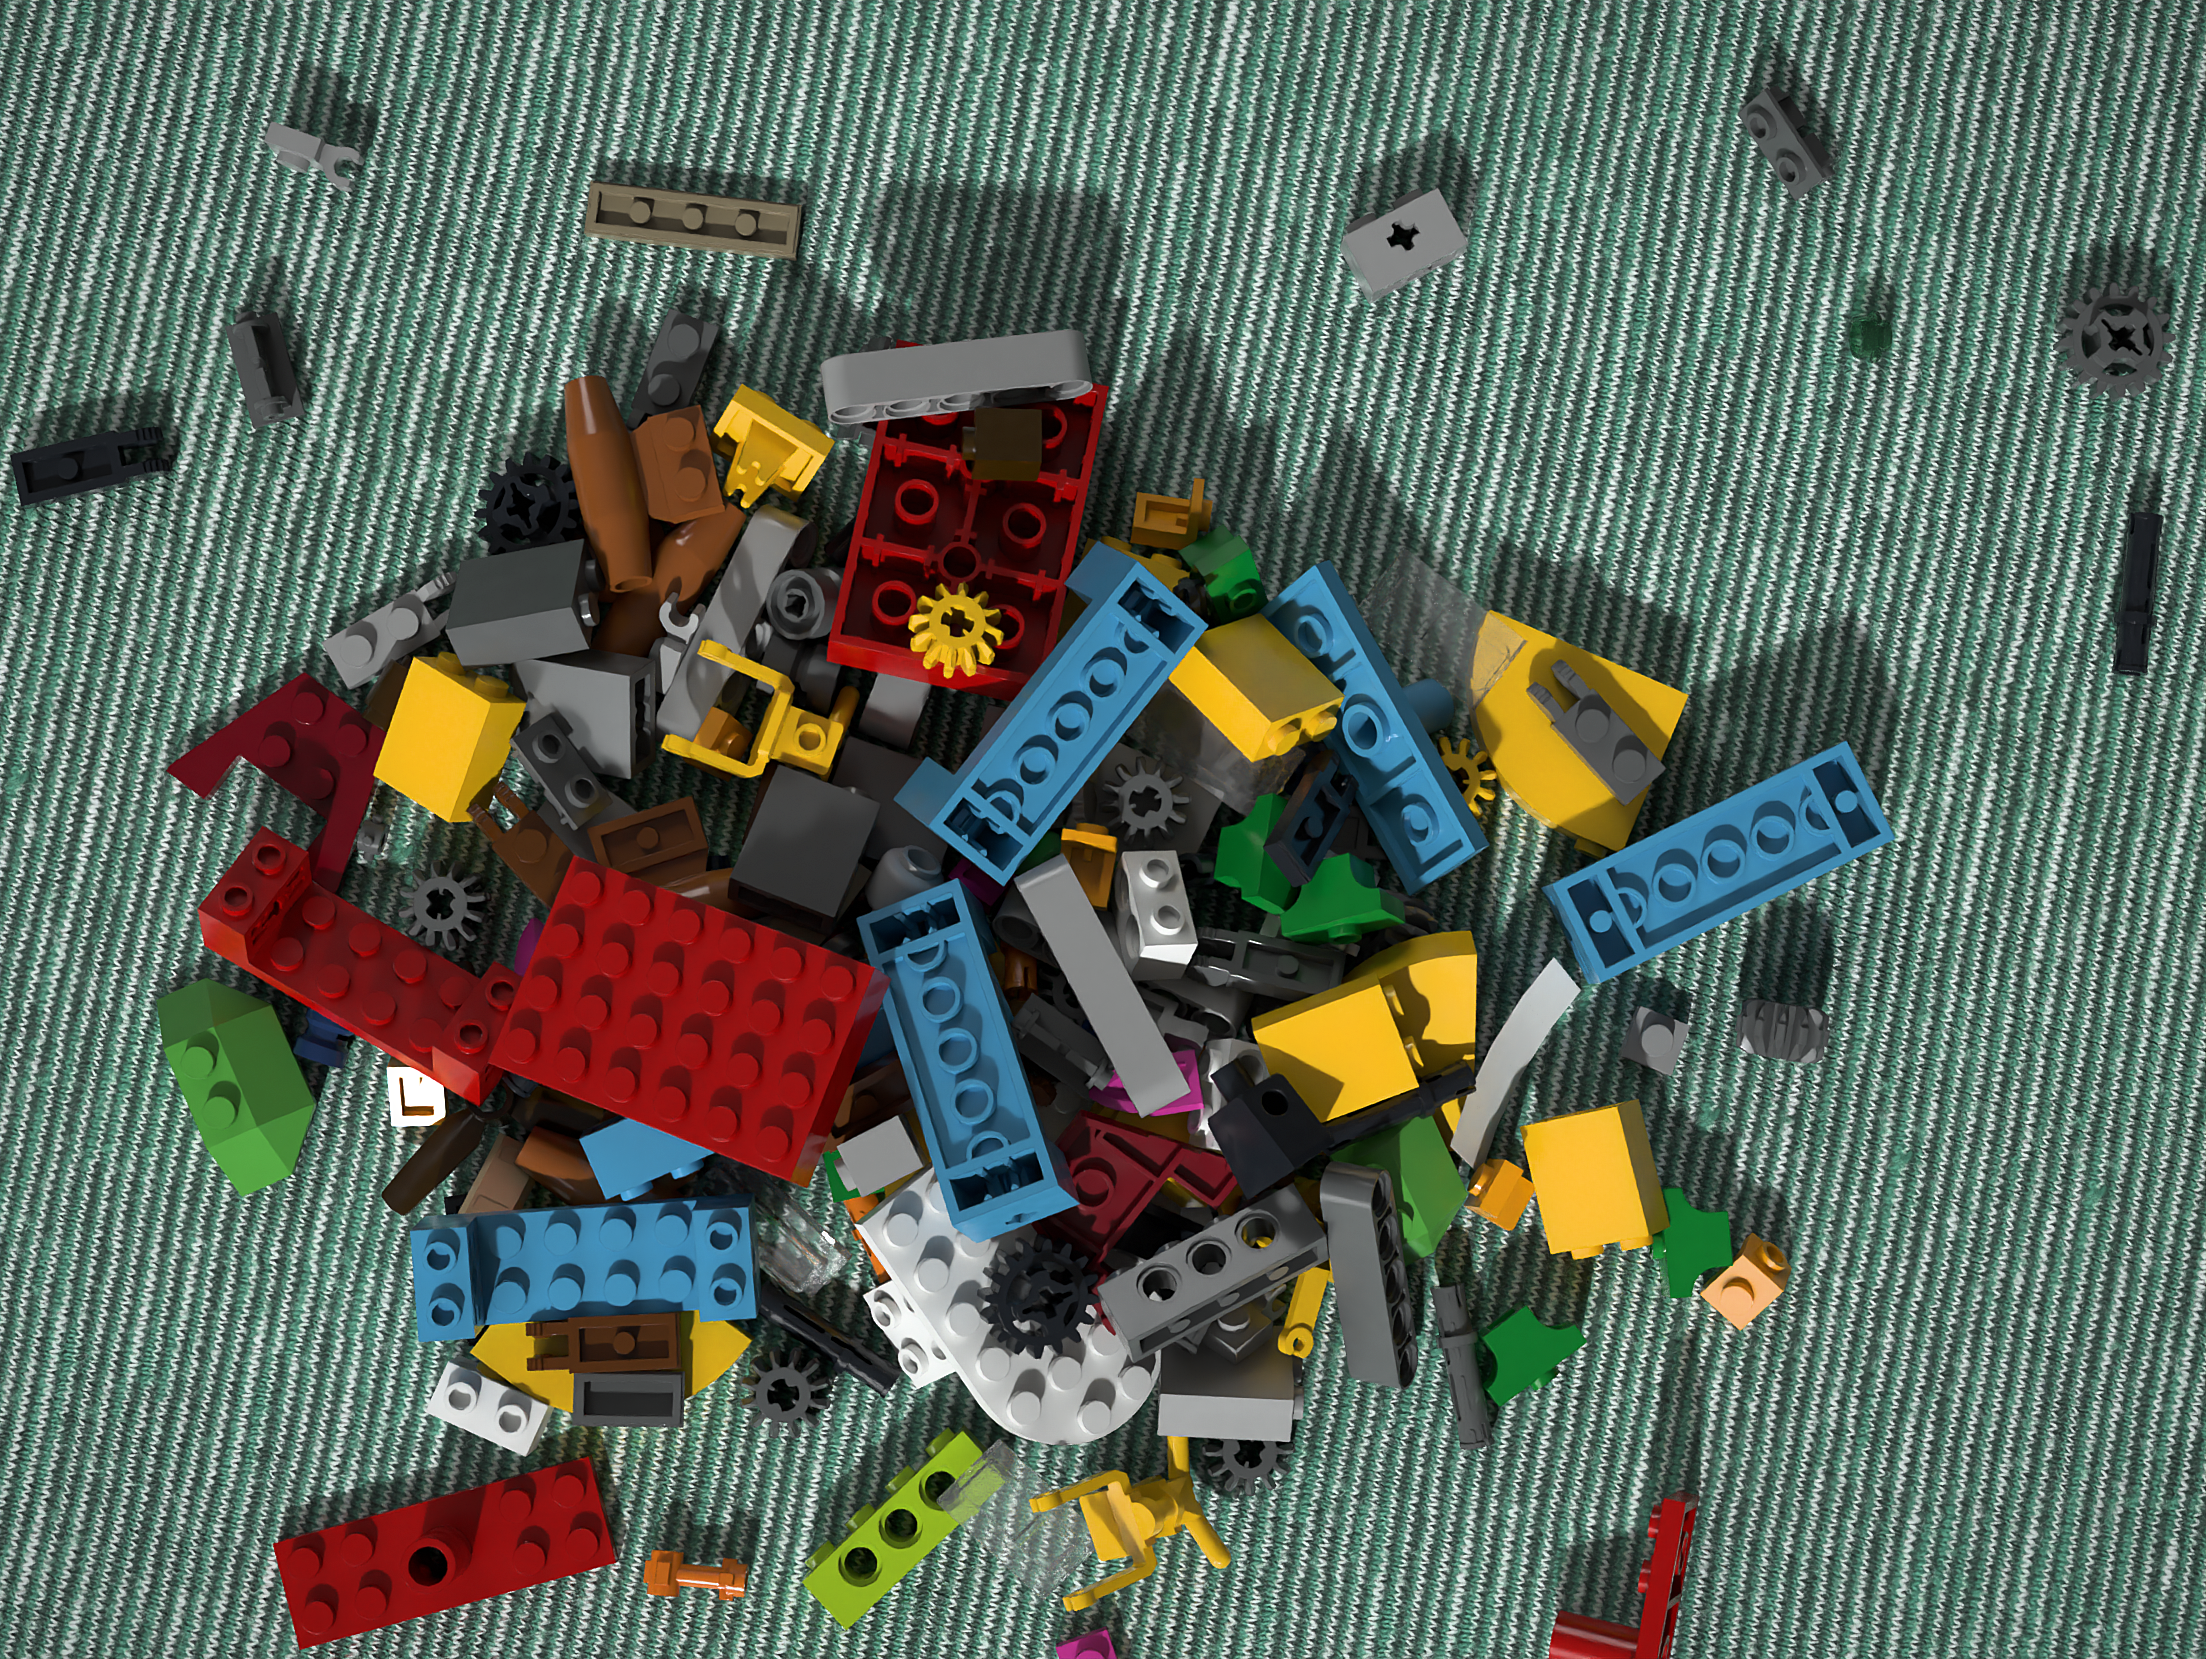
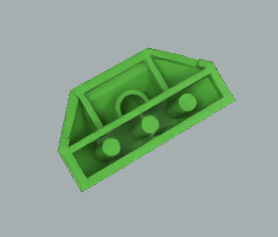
(238, 1080)
(1422, 1178)

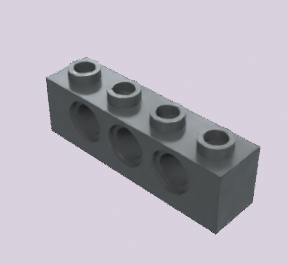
(1201, 1298)

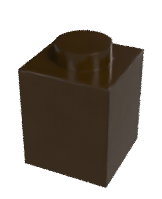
(1004, 444)

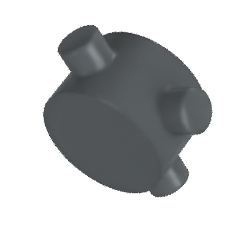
(373, 837)

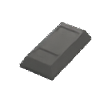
(629, 1399)

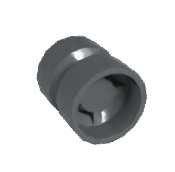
(804, 602)
(813, 677)

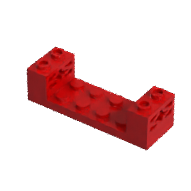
(357, 968)

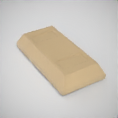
(499, 1182)

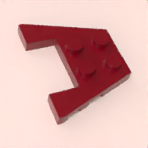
(312, 749)
(1115, 1178)

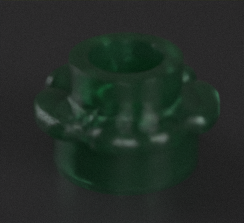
(1869, 336)

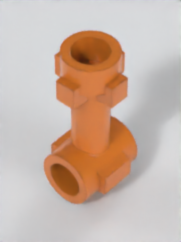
(667, 1573)

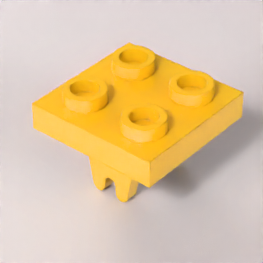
(767, 447)

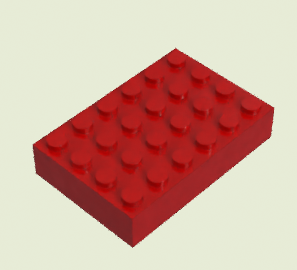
(935, 525)
(690, 1020)

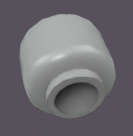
(902, 875)

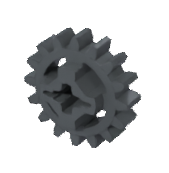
(2131, 353)

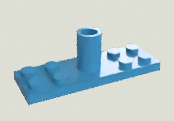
(1382, 732)

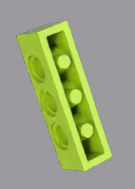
(850, 1593)

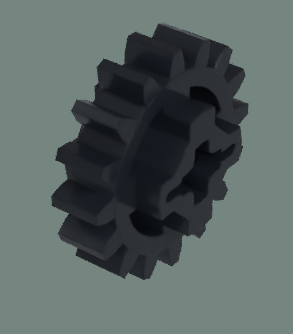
(530, 511)
(1059, 1305)

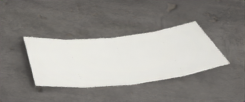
(1508, 1059)

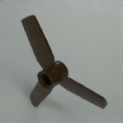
(465, 1129)

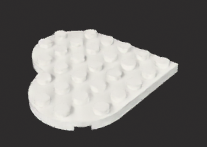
(940, 1269)

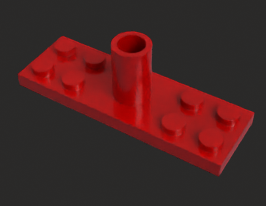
(493, 1543)
(1662, 1582)

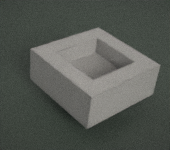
(1654, 1040)

